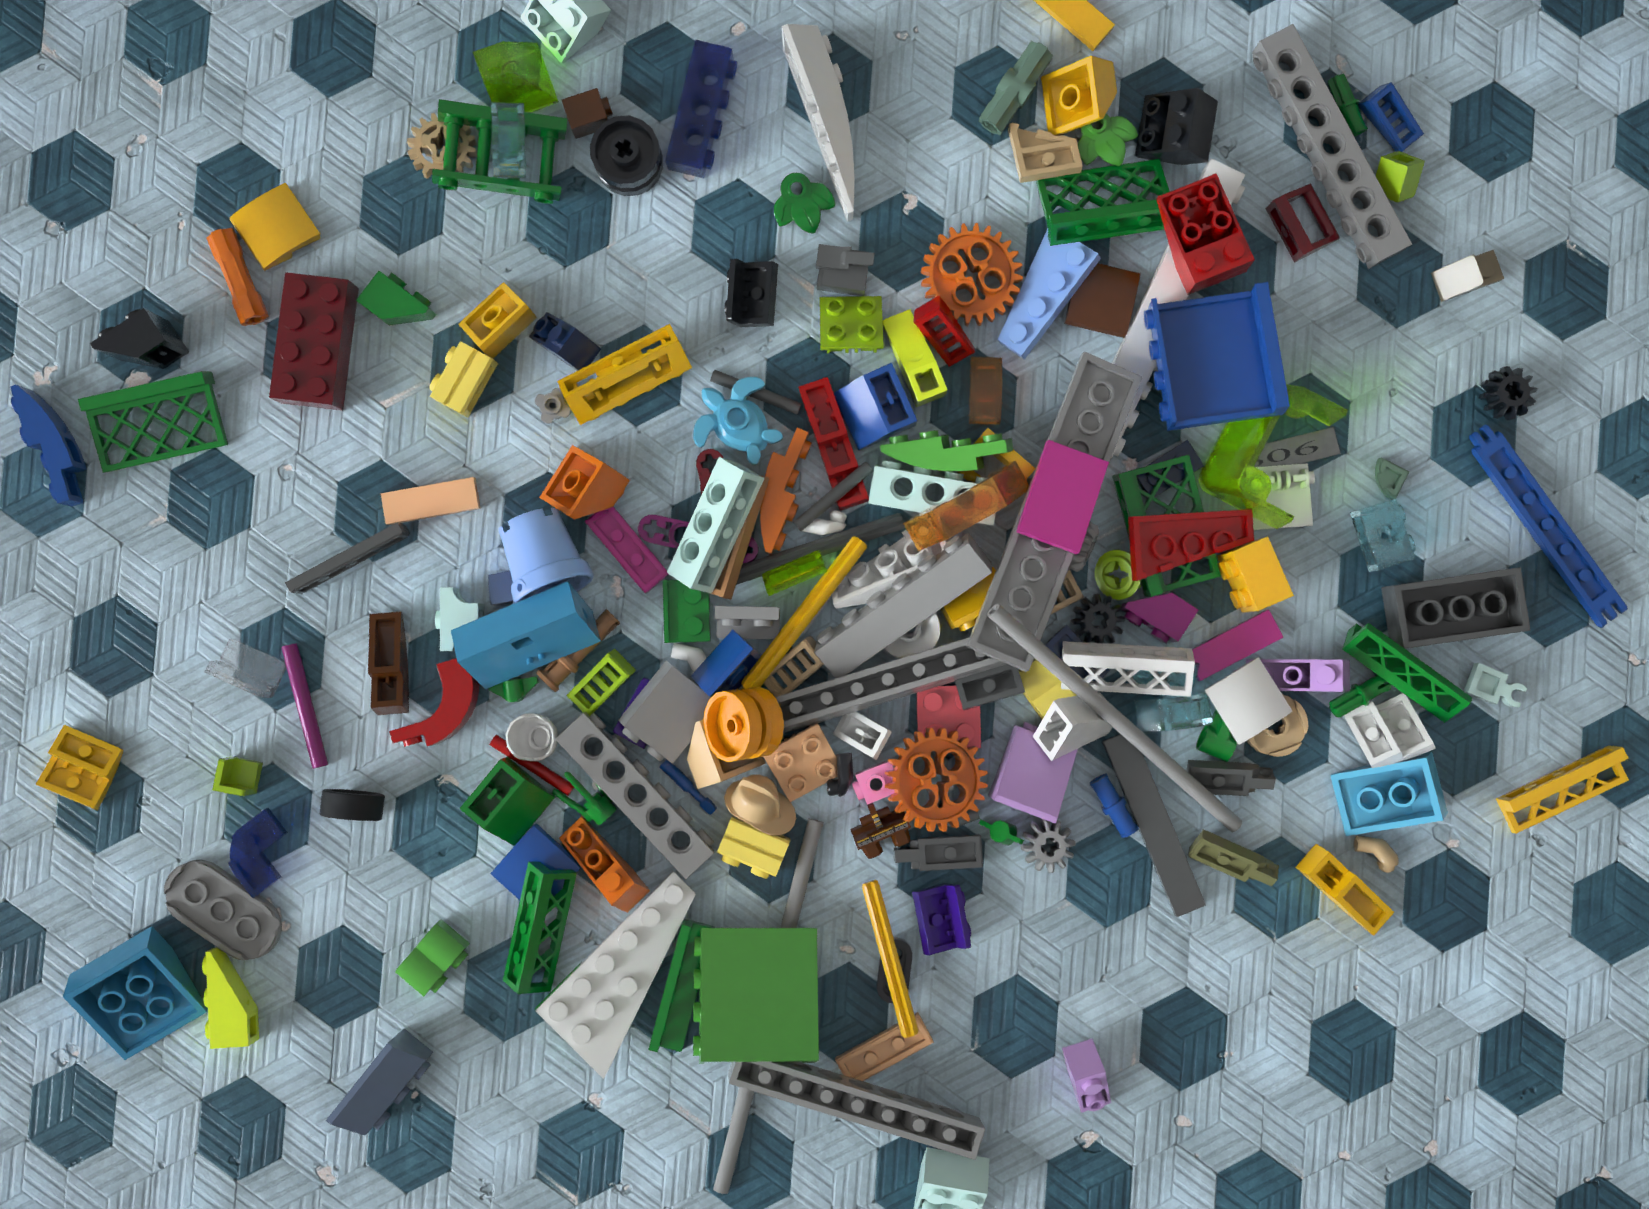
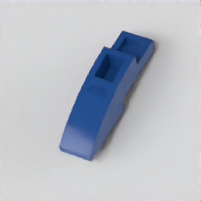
(47, 432)

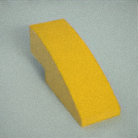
(1345, 889)

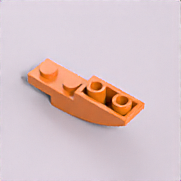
(777, 503)

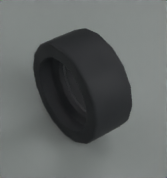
(352, 805)

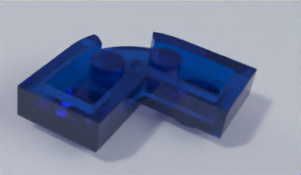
(247, 854)

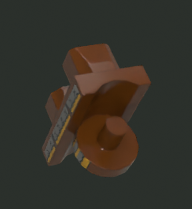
(879, 826)

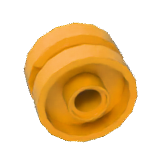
(743, 724)

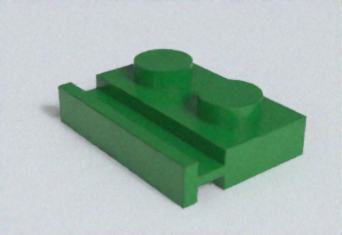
(685, 613)

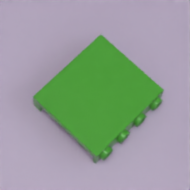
(756, 995)

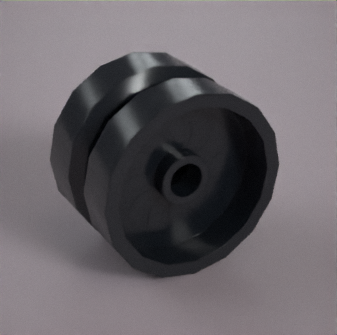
(609, 152)

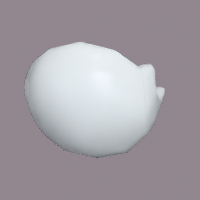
(531, 737)

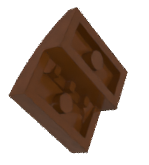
(1104, 301)

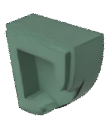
(1389, 477)

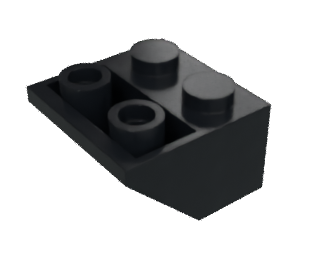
(1177, 127)
(142, 340)

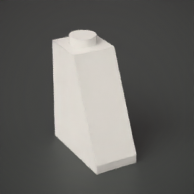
(1069, 726)

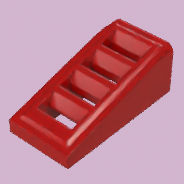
(935, 313)

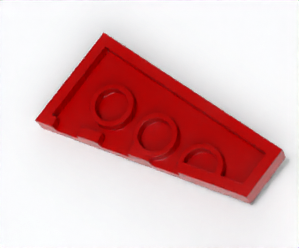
(1178, 539)

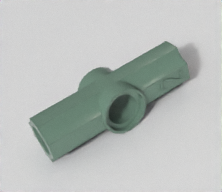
(1015, 88)

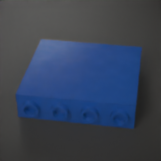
(1217, 359)

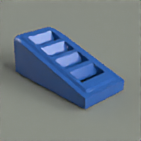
(1376, 115)

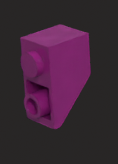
(1164, 614)

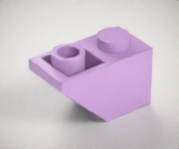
(1087, 1075)

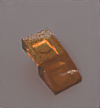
(985, 390)

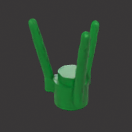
(598, 807)

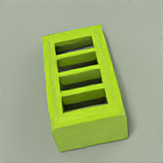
(619, 663)

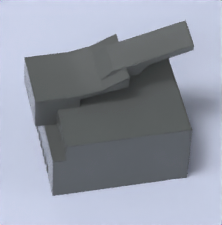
(842, 269)

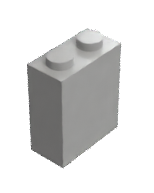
(665, 713)

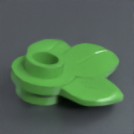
(1106, 142)

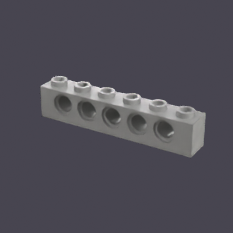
(684, 859)

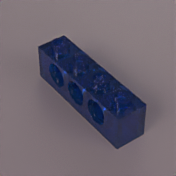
(705, 61)

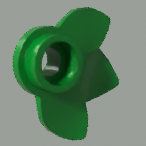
(805, 207)

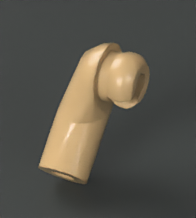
(1381, 849)

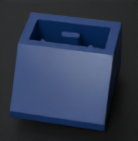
(875, 407)

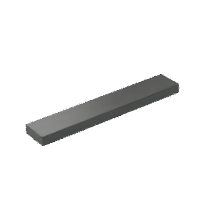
(1154, 825)

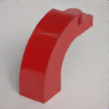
(454, 711)

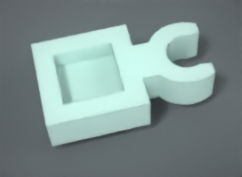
(1491, 685)

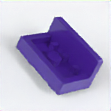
(942, 918)

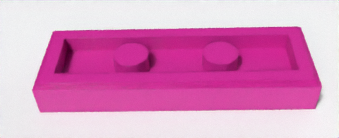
(627, 548)
(1236, 644)

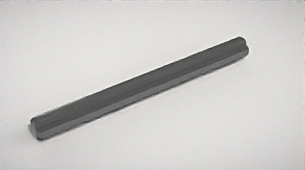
(826, 546)

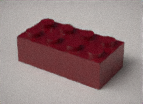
(314, 341)

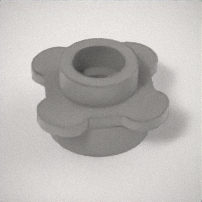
(549, 414)

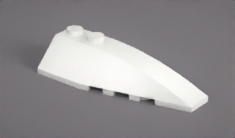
(824, 104)

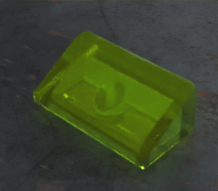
(794, 572)

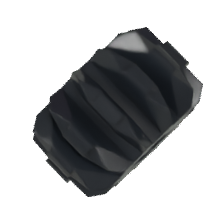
(1516, 387)
(1108, 623)

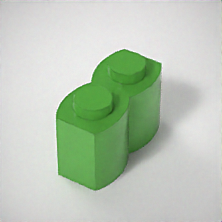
(432, 958)

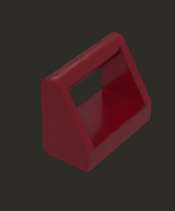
(1291, 228)

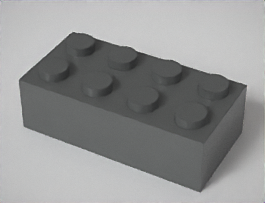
(1456, 608)

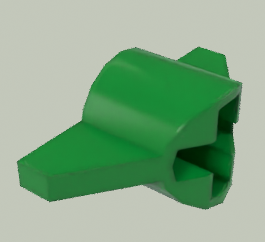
(515, 689)
(1002, 832)

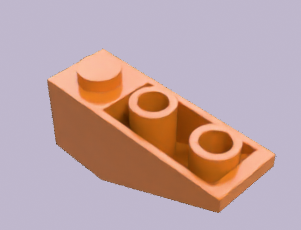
(604, 865)

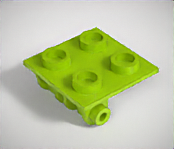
(851, 323)

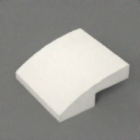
(1248, 701)
(1389, 731)

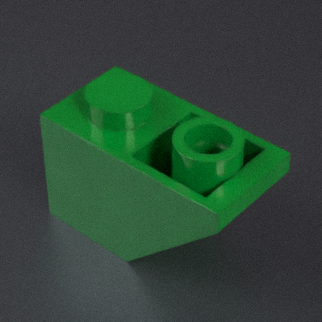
(393, 304)

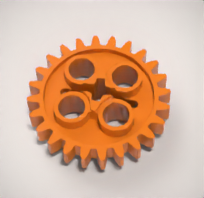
(997, 264)
(908, 784)

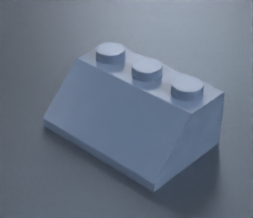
(382, 1085)

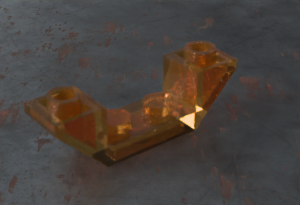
(968, 507)

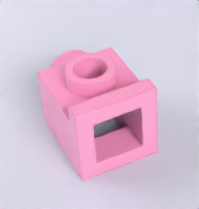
(862, 785)

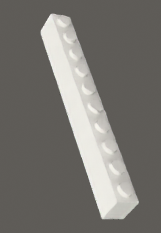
(1167, 288)

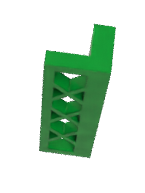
(1405, 672)
(532, 931)
(679, 992)

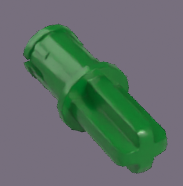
(1347, 104)
(1358, 695)

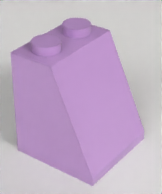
(1029, 778)

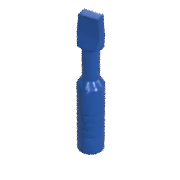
(687, 785)

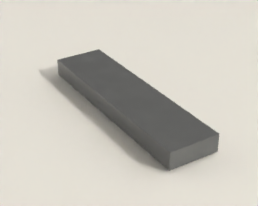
(348, 558)

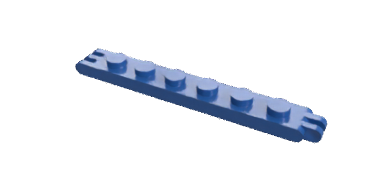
(1546, 526)

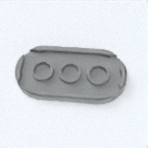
(222, 910)

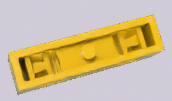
(624, 375)

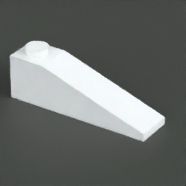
(881, 571)

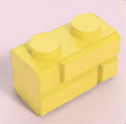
(462, 378)
(753, 848)

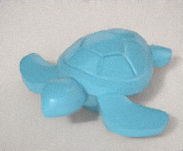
(736, 420)

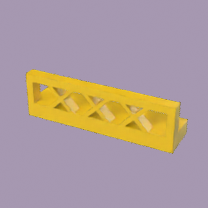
(1560, 781)

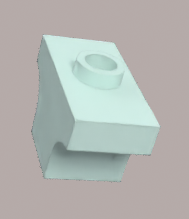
(454, 613)

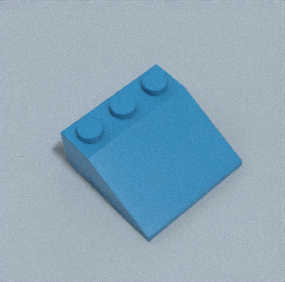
(135, 993)

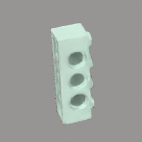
(885, 494)
(715, 525)

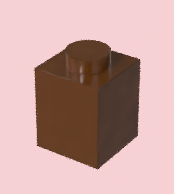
(586, 112)

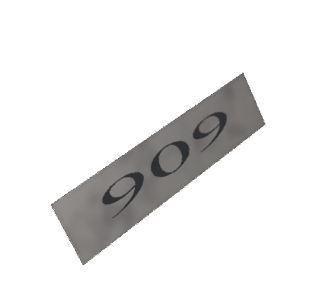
(1300, 449)

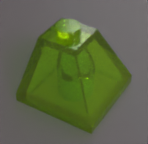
(516, 74)

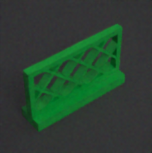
(1109, 218)
(151, 393)
(1132, 505)

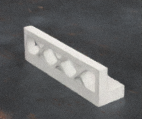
(1134, 659)

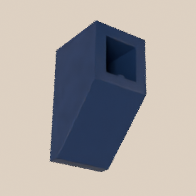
(564, 341)

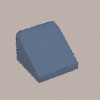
(500, 588)

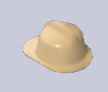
(760, 805)

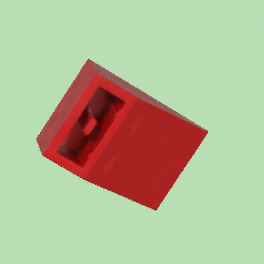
(1203, 234)

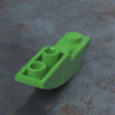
(936, 454)

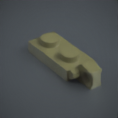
(1232, 859)

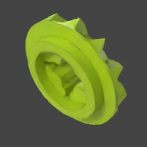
(1108, 583)

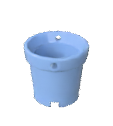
(542, 554)

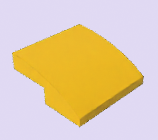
(274, 226)
(80, 767)

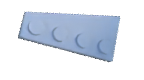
(1045, 292)

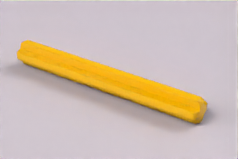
(890, 958)

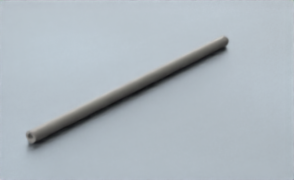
(789, 920)

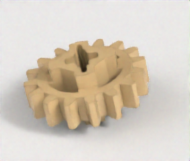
(432, 137)

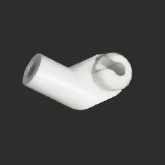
(822, 527)
(693, 655)

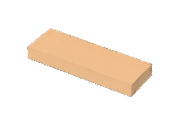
(430, 501)
(882, 1051)

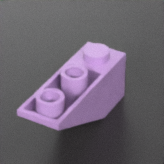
(1309, 674)

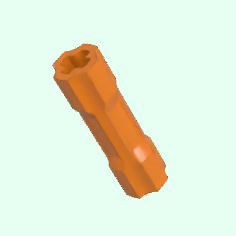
(229, 255)

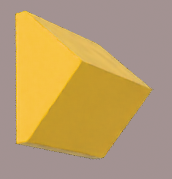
(497, 320)

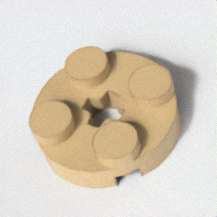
(1289, 735)

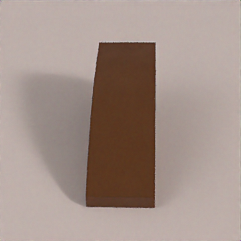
(388, 664)

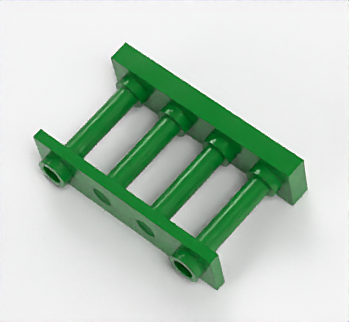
(457, 114)

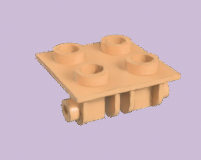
(803, 762)

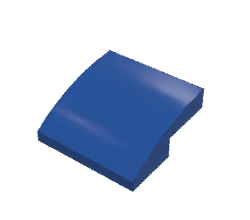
(533, 847)

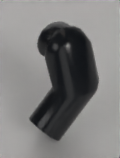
(844, 773)

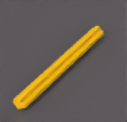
(805, 613)

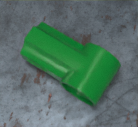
(1216, 739)

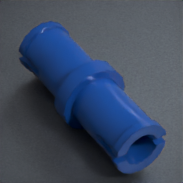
(1114, 805)

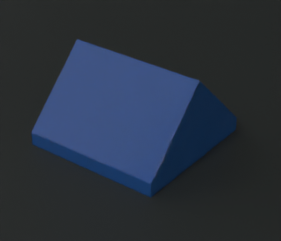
(726, 665)

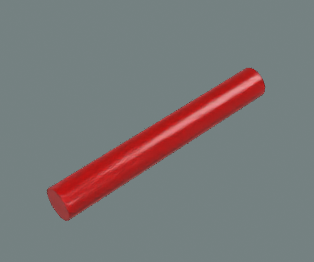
(535, 767)

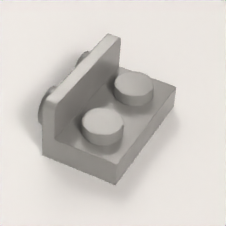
(748, 621)

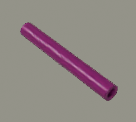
(304, 706)

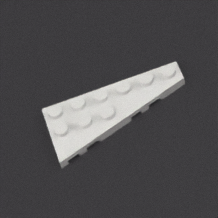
(607, 989)

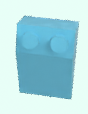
(1390, 795)

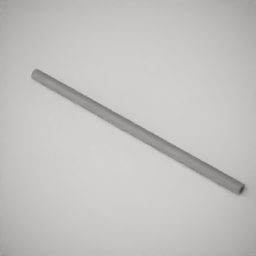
(1113, 717)

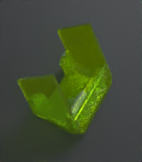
(1230, 465)

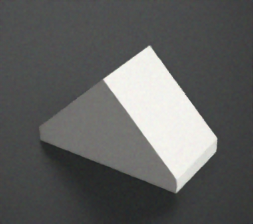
(862, 733)

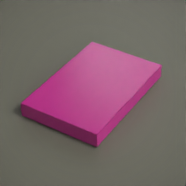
(1062, 497)

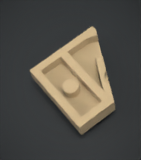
(1043, 154)

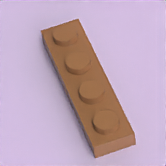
(730, 573)

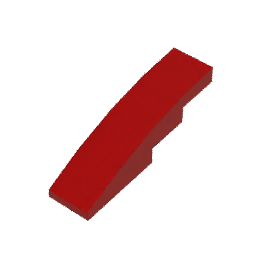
(832, 439)

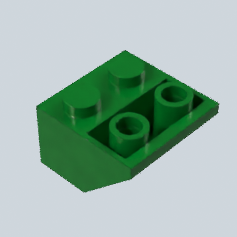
(507, 801)

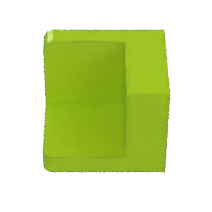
(1399, 175)
(237, 776)

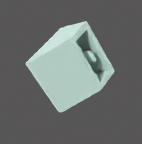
(565, 24)
(951, 1181)

